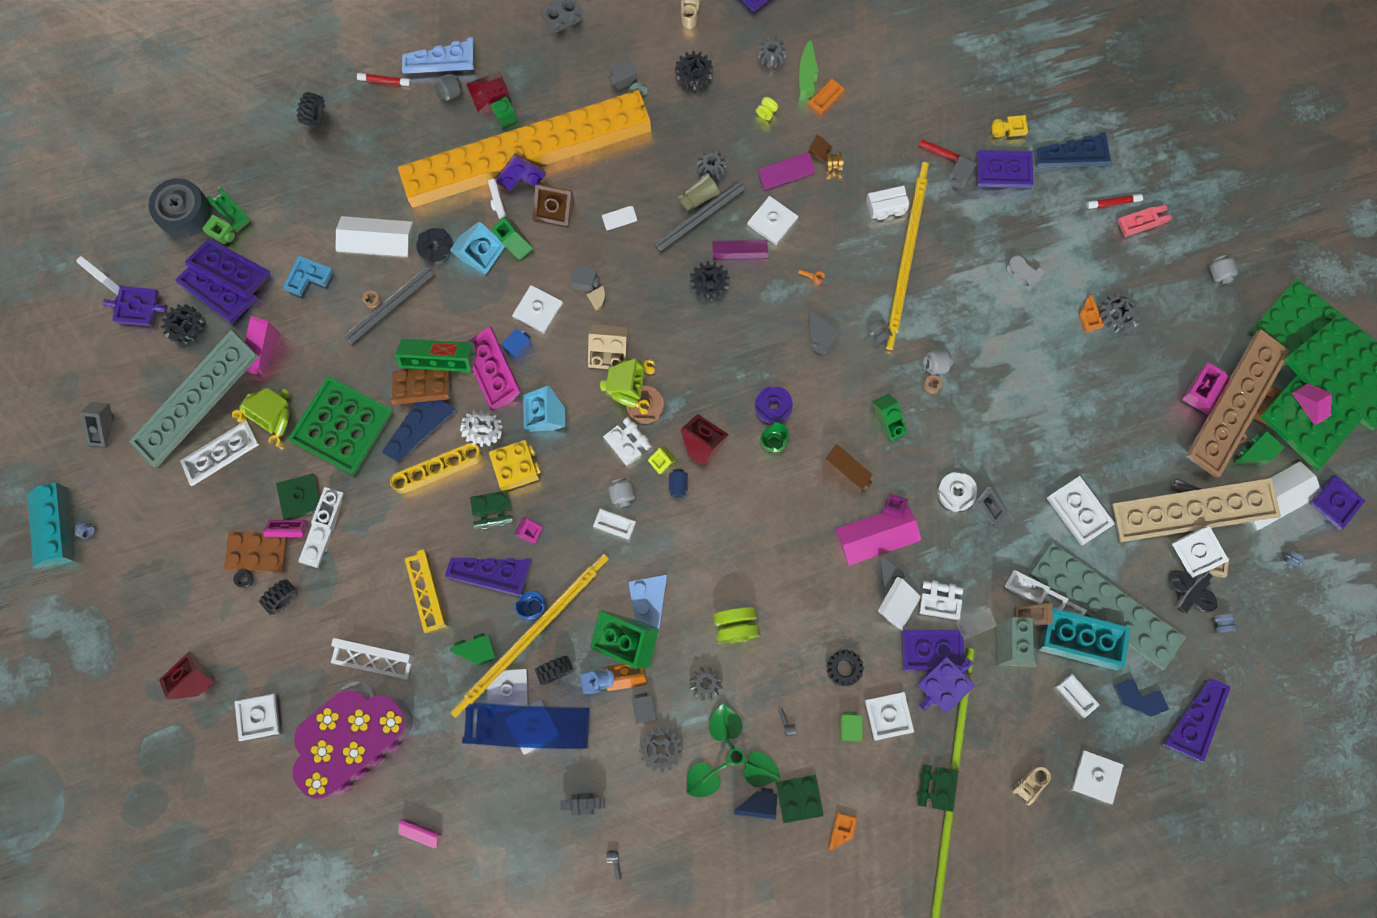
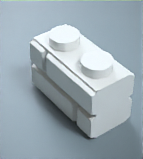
(887, 202)

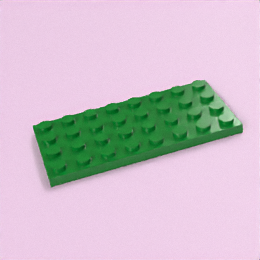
(1298, 317)

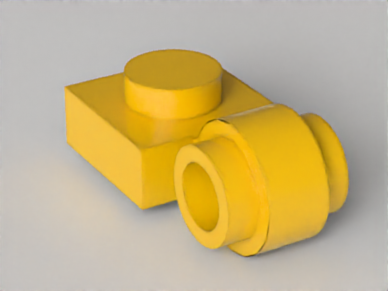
(1014, 125)

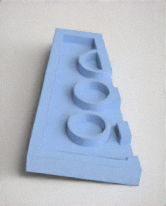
(448, 58)

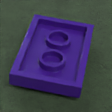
(1004, 169)
(928, 647)

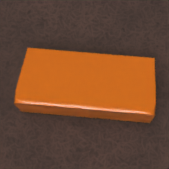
(626, 676)

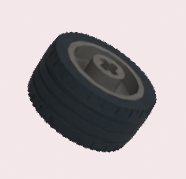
(179, 207)

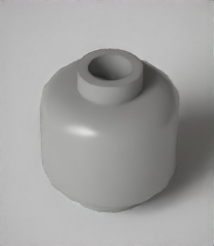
(1223, 269)
(937, 362)
(621, 492)

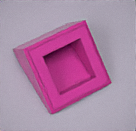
(528, 530)

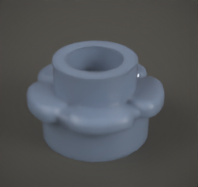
(84, 529)
(1294, 558)

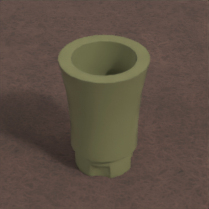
(699, 192)

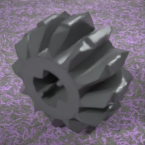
(772, 52)
(718, 164)
(703, 691)

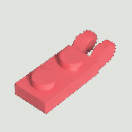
(1143, 220)

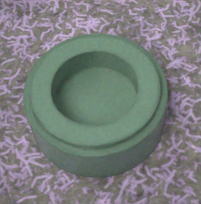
(639, 86)

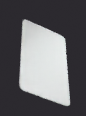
(619, 218)

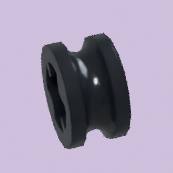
(244, 585)

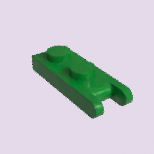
(229, 210)

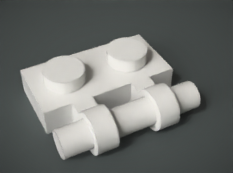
(623, 446)
(941, 606)

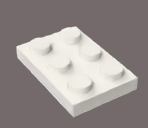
(1080, 510)

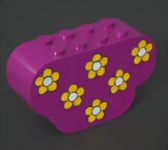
(346, 740)

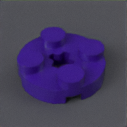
(773, 394)

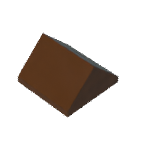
(553, 204)

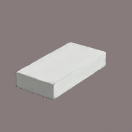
(614, 524)
(1077, 695)

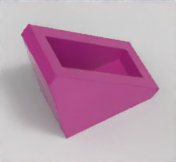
(1314, 402)

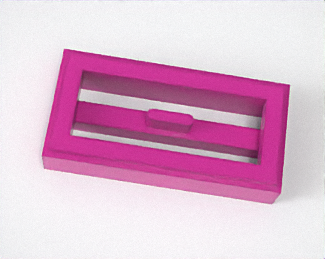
(285, 528)

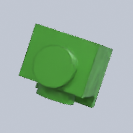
(219, 230)

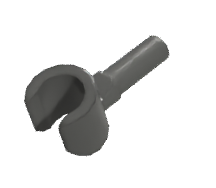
(789, 730)
(613, 857)

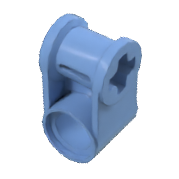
(596, 681)

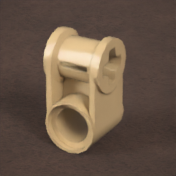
(689, 13)
(1031, 785)

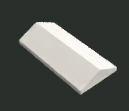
(374, 236)
(219, 452)
(1293, 489)

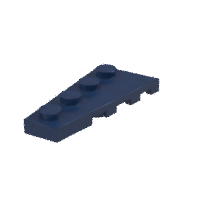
(1079, 153)
(416, 427)

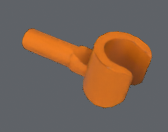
(813, 276)

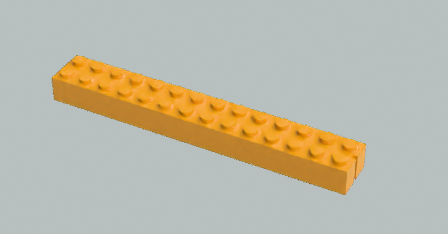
(538, 143)

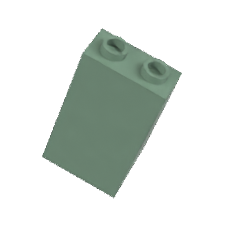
(1016, 643)

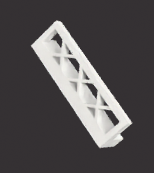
(373, 651)

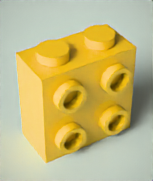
(514, 465)

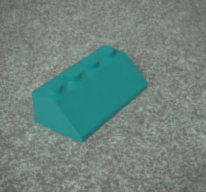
(50, 525)
(1085, 639)

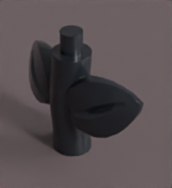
(1193, 591)

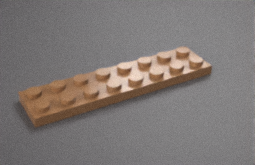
(1238, 404)

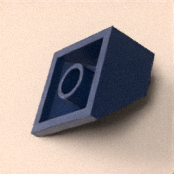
(759, 804)

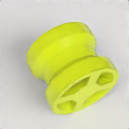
(767, 108)

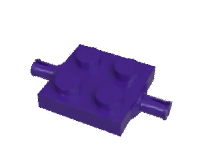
(135, 305)
(946, 684)

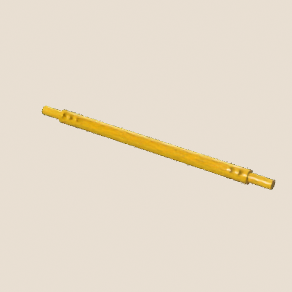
(907, 255)
(479, 687)

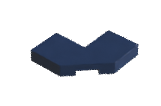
(1131, 698)

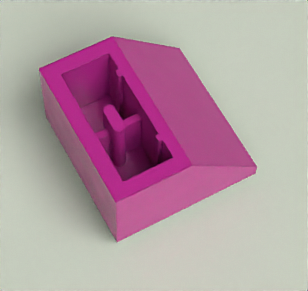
(1206, 388)

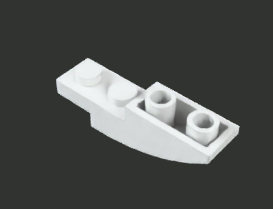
(322, 527)

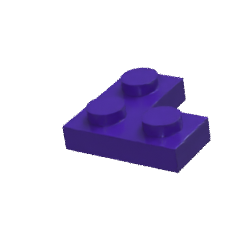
(518, 169)

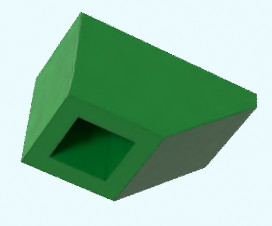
(512, 237)
(890, 416)
(1261, 451)
(476, 651)

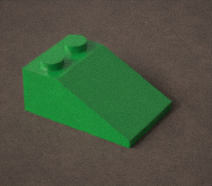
(624, 639)

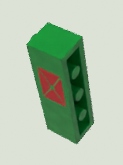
(436, 355)

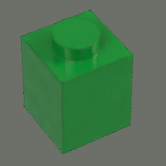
(504, 112)

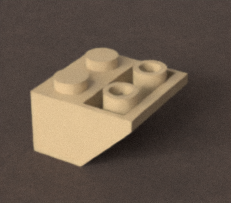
(607, 346)

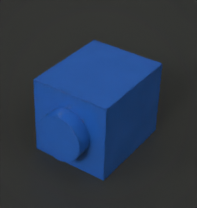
(517, 344)

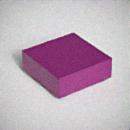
(895, 505)

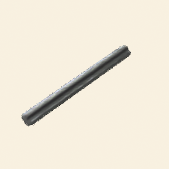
(699, 215)
(389, 304)

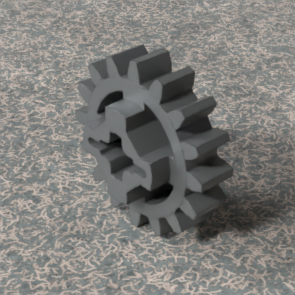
(1120, 312)
(667, 742)
(582, 804)

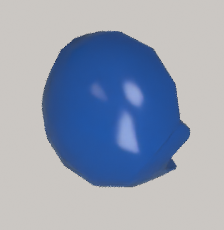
(530, 605)

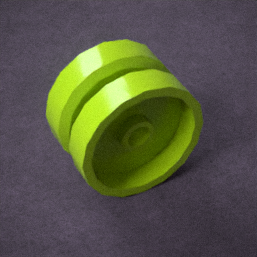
(736, 625)

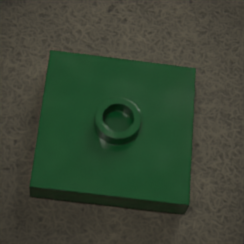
(298, 496)

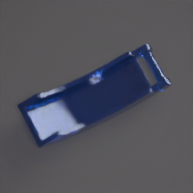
(527, 726)

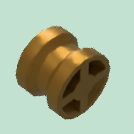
(834, 161)

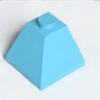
(478, 247)
(543, 411)

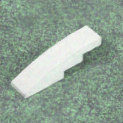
(1038, 593)

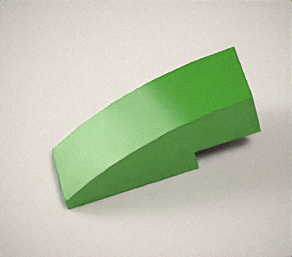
(807, 73)

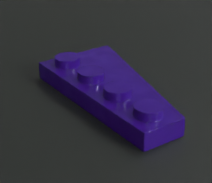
(215, 296)
(491, 573)

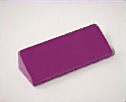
(786, 171)
(740, 249)

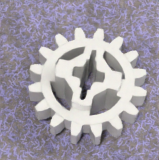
(481, 428)

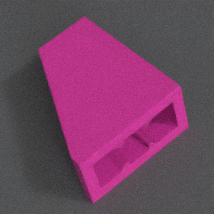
(262, 339)

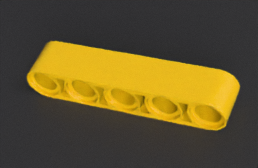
(427, 468)

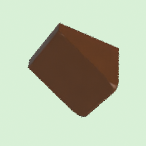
(819, 148)

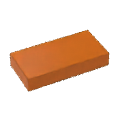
(826, 96)

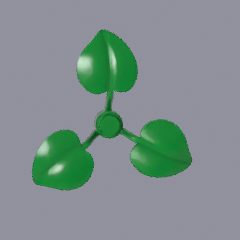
(760, 767)

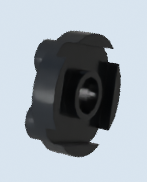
(432, 236)

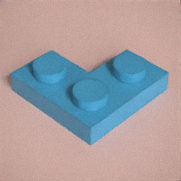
(305, 271)

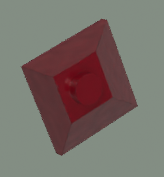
(488, 91)
(702, 439)
(185, 679)

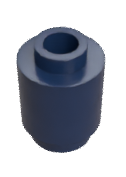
(678, 483)

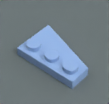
(648, 599)

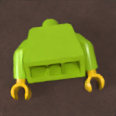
(626, 382)
(266, 410)

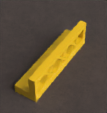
(431, 589)

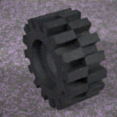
(310, 109)
(278, 596)
(849, 656)
(554, 670)

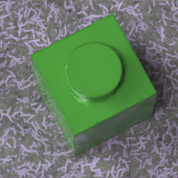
(850, 726)

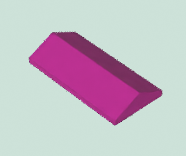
(493, 370)
(877, 535)

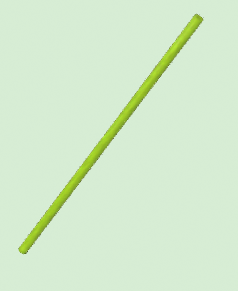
(942, 865)

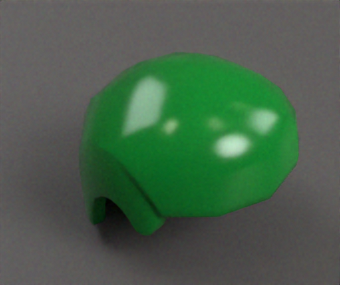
(775, 437)

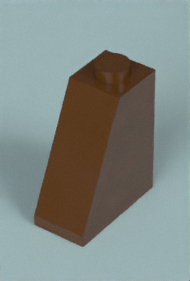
(847, 469)

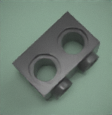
(560, 10)

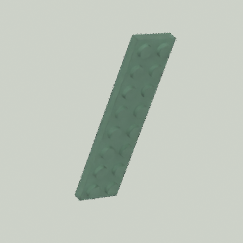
(194, 398)
(1105, 602)

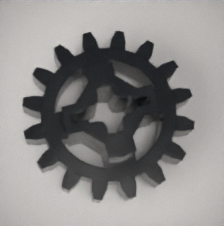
(699, 75)
(708, 273)
(184, 325)

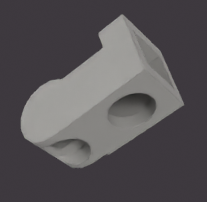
(1023, 272)

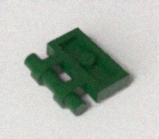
(489, 504)
(945, 788)

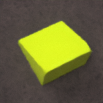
(662, 459)

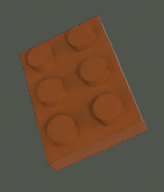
(419, 385)
(255, 552)

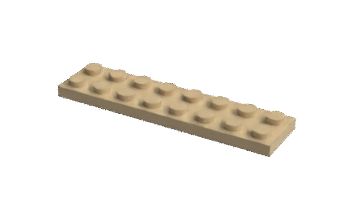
(1195, 510)

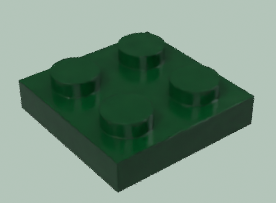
(799, 799)

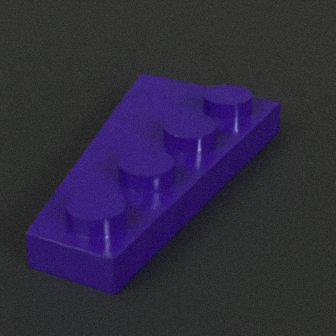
(1198, 724)

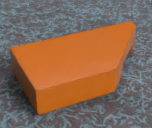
(1090, 315)
(842, 830)

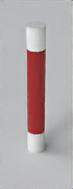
(383, 79)
(1114, 201)

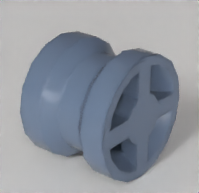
(1225, 623)

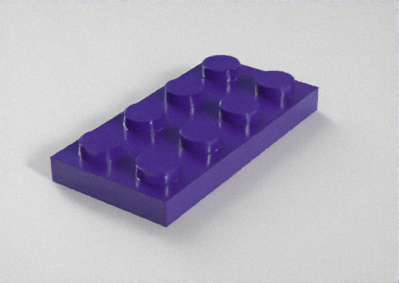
(227, 268)

